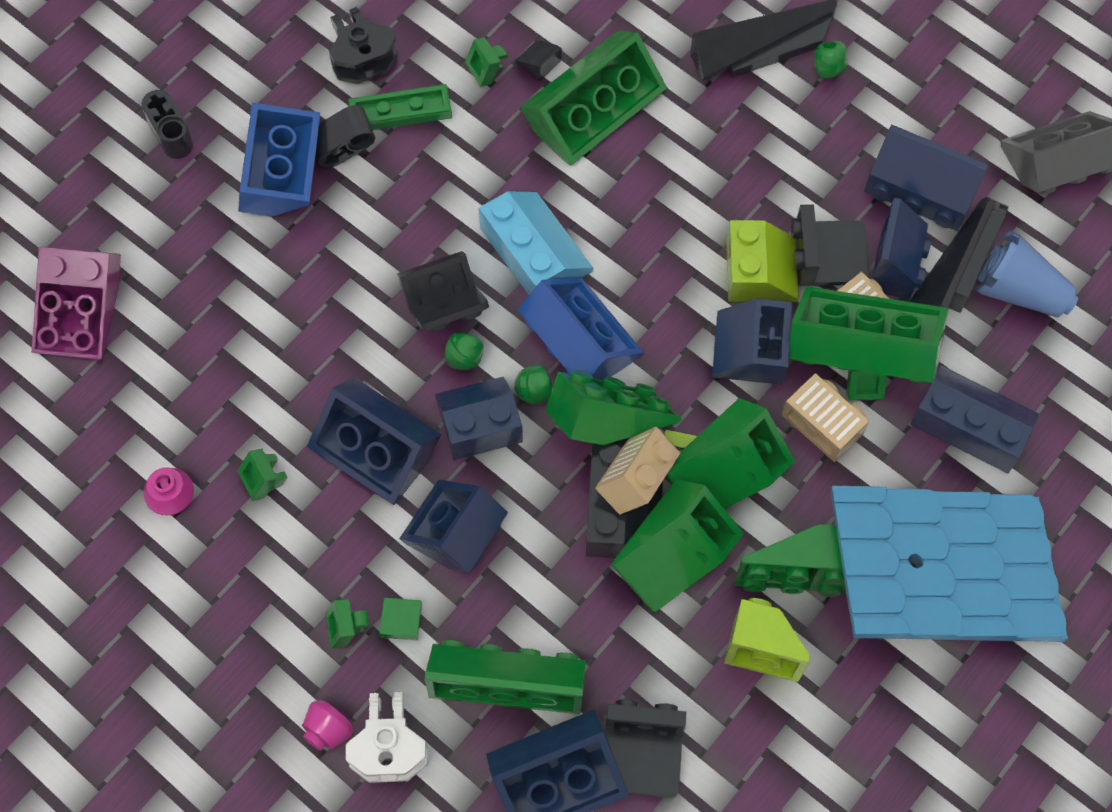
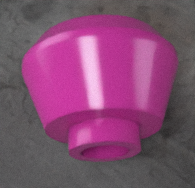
(168, 491)
(325, 726)

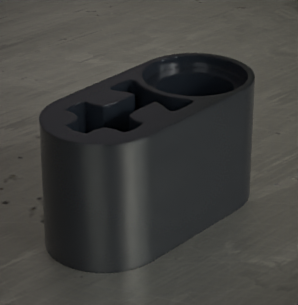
(169, 126)
(343, 136)

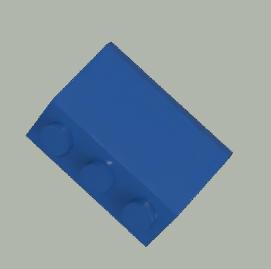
(278, 160)
(578, 328)

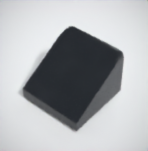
(540, 58)

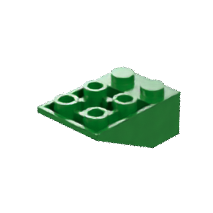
(605, 409)
(735, 454)
(677, 544)
(796, 564)

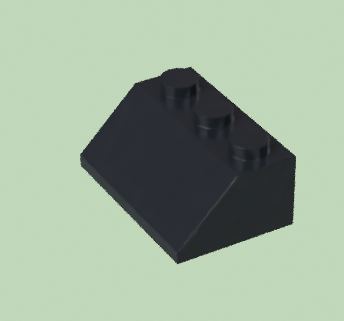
(605, 527)

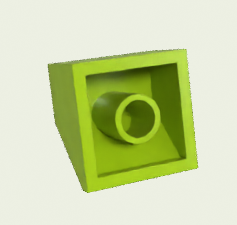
(760, 262)
(766, 642)

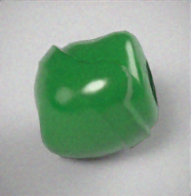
(830, 59)
(463, 351)
(533, 384)

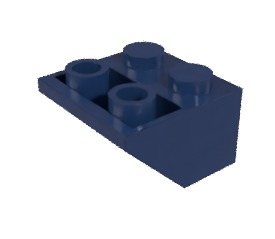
(753, 341)

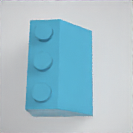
(531, 239)

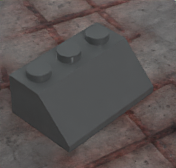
(1061, 152)

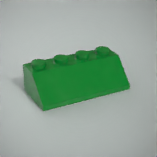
(594, 96)
(868, 334)
(505, 677)

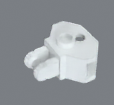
(386, 741)

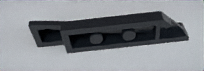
(761, 40)
(960, 264)

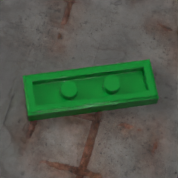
(406, 106)

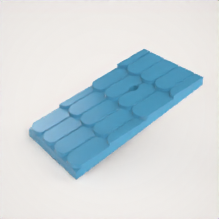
(977, 558)

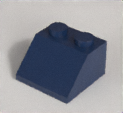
(900, 251)
(480, 417)
(455, 525)

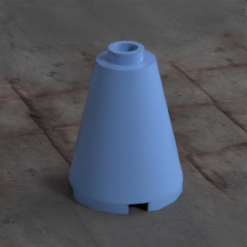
(1025, 279)

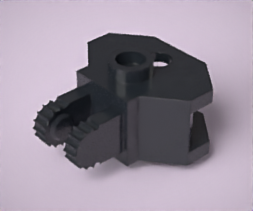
(359, 46)

